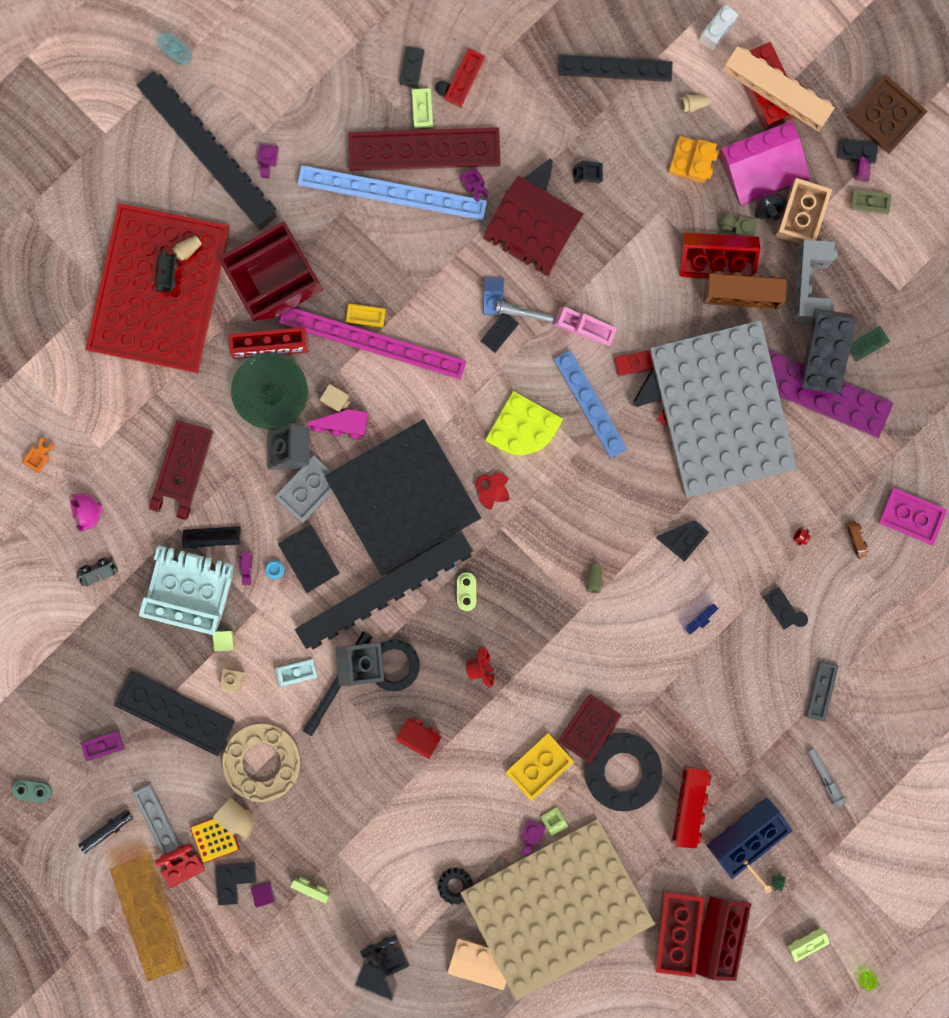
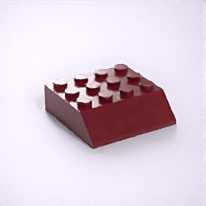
(270, 273)

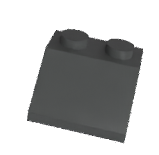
(288, 447)
(359, 664)

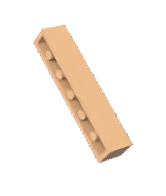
(778, 88)

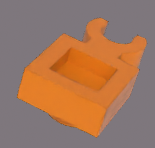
(37, 458)

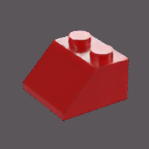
(418, 737)

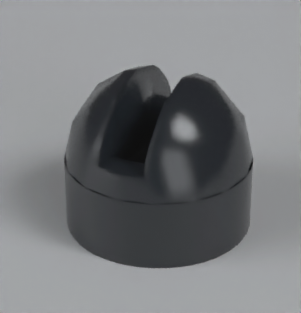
(442, 87)

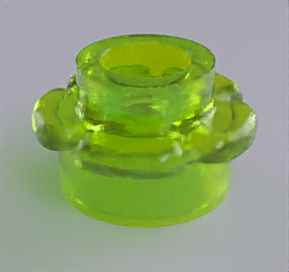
(873, 981)

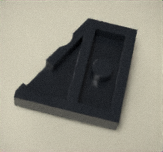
(683, 539)

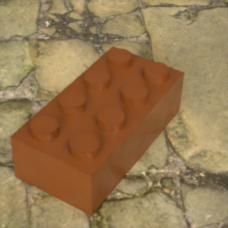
(745, 291)

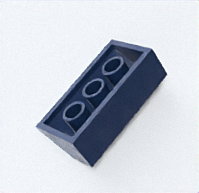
(749, 837)

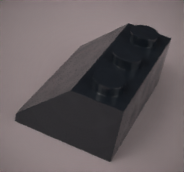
(377, 976)

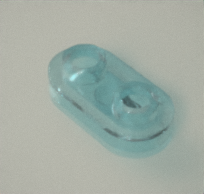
(175, 49)

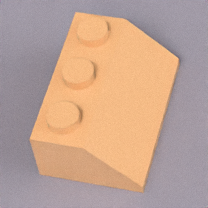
(475, 963)

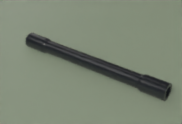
(315, 719)

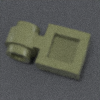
(742, 227)

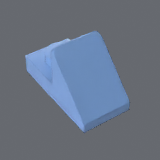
(492, 292)

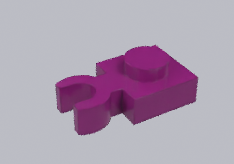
(474, 182)
(245, 563)

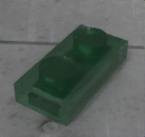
(868, 343)

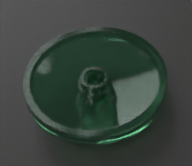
(269, 391)

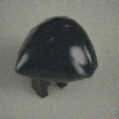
(770, 206)

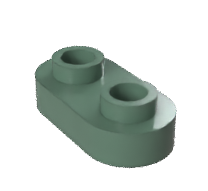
(31, 791)

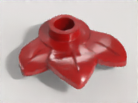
(494, 491)

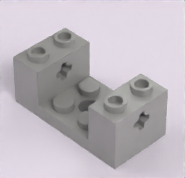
(810, 255)

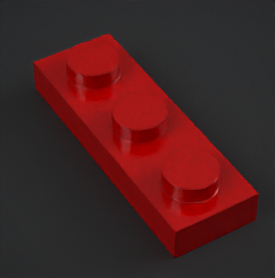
(464, 77)

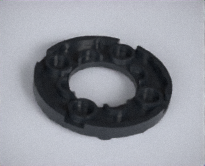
(648, 784)

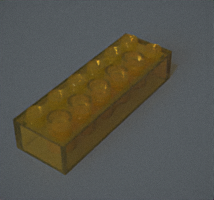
(149, 917)

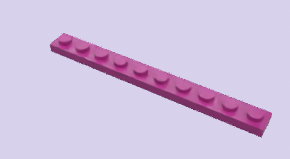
(374, 343)

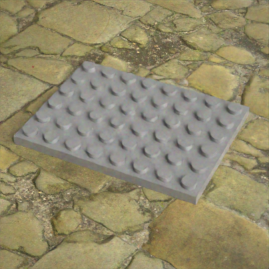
(723, 408)

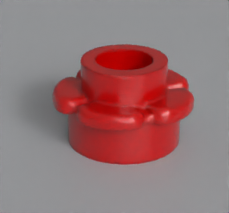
(801, 536)

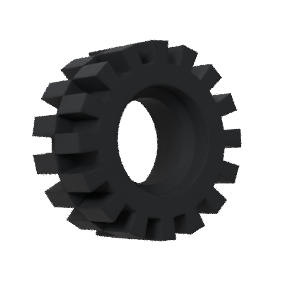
(455, 873)

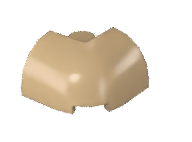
(235, 819)

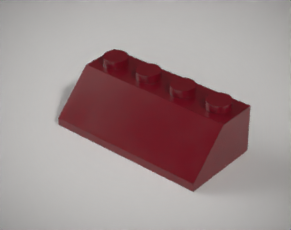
(722, 938)

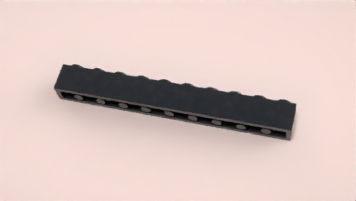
(206, 150)
(383, 590)

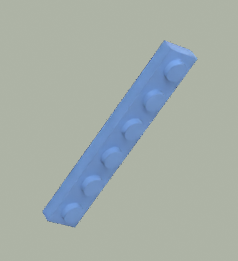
(590, 404)

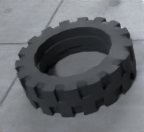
(414, 665)

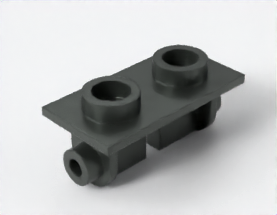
(166, 281)
(89, 573)

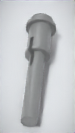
(515, 310)
(831, 787)

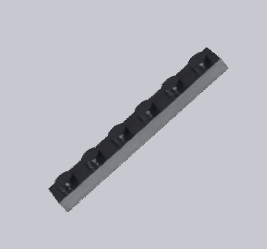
(615, 68)

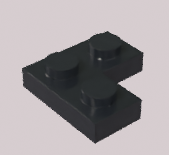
(229, 876)

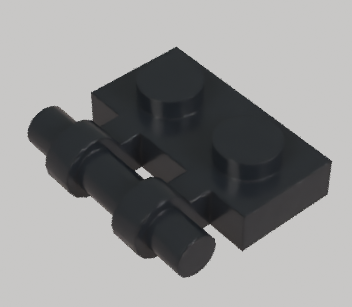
(395, 958)

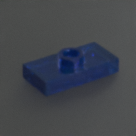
(701, 620)

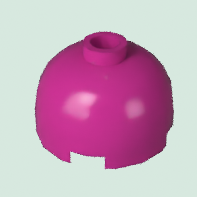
(85, 510)

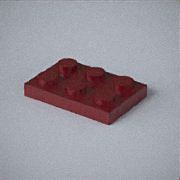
(589, 728)

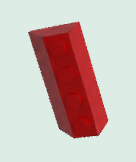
(718, 252)
(690, 807)

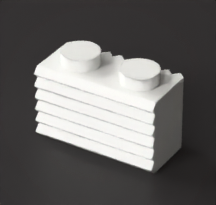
(718, 27)

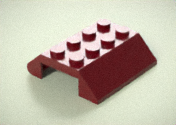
(532, 224)

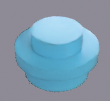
(274, 569)

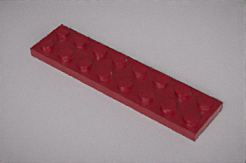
(424, 149)

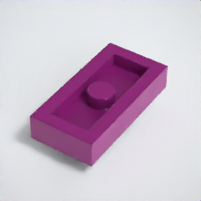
(102, 746)

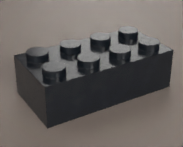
(827, 351)

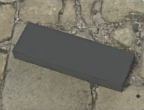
(822, 691)

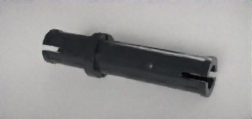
(111, 827)

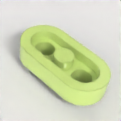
(466, 591)

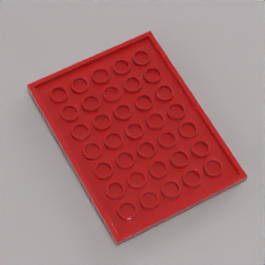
(145, 323)

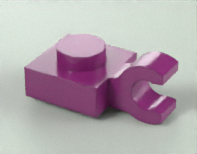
(267, 157)
(532, 834)

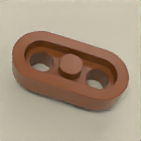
(854, 531)

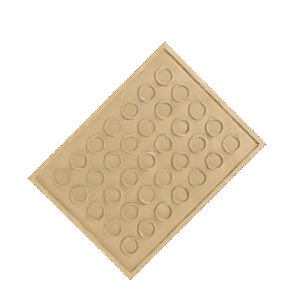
(557, 909)

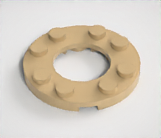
(238, 778)

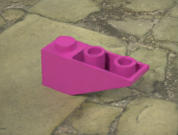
(346, 422)

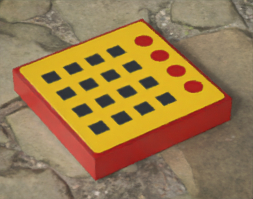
(213, 840)

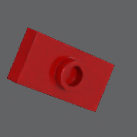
(633, 363)

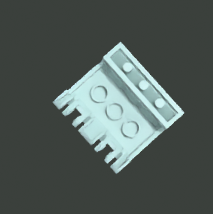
(187, 591)

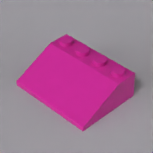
(764, 162)

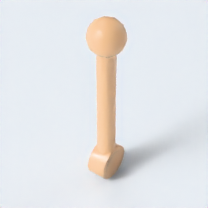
(767, 888)

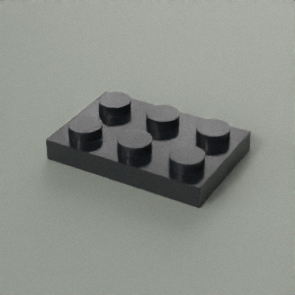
(308, 558)

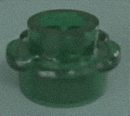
(778, 882)

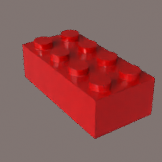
(767, 112)
(678, 933)

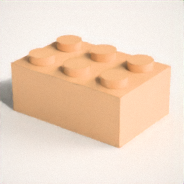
(803, 212)

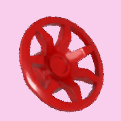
(479, 669)

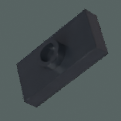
(499, 332)

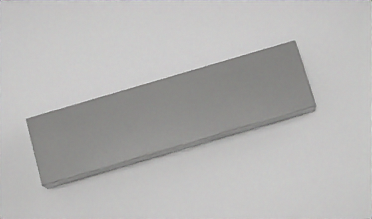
(156, 819)

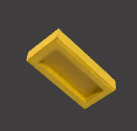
(365, 315)

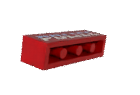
(271, 341)

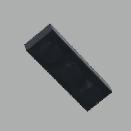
(211, 537)

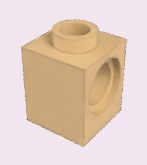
(335, 399)
(232, 680)

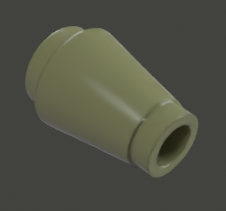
(594, 579)

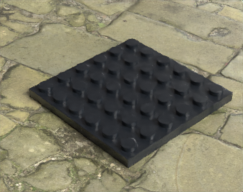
(402, 497)

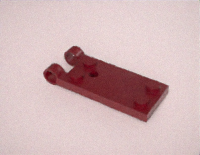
(185, 460)

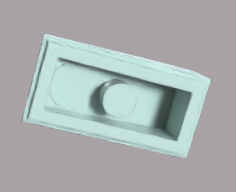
(295, 673)

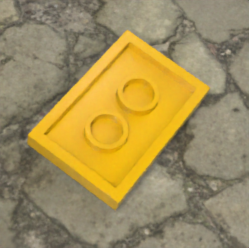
(539, 767)

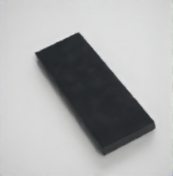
(174, 713)

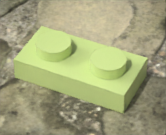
(422, 108)
(303, 885)
(808, 944)

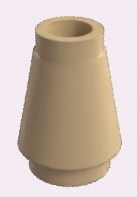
(691, 103)
(186, 248)

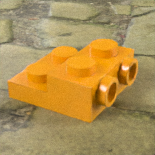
(693, 159)

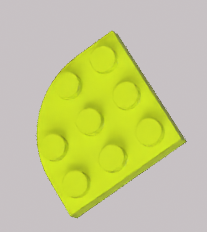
(523, 427)

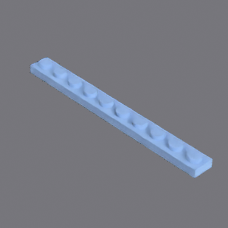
(392, 193)

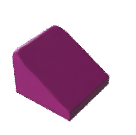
(863, 169)
(263, 894)

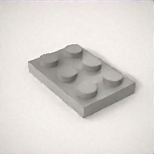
(306, 490)

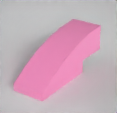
(584, 326)

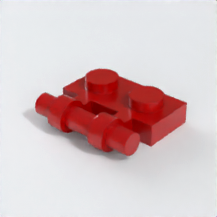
(181, 870)

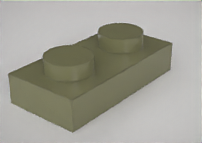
(870, 202)

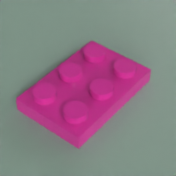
(912, 516)

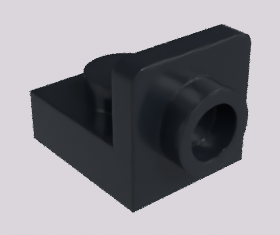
(588, 172)

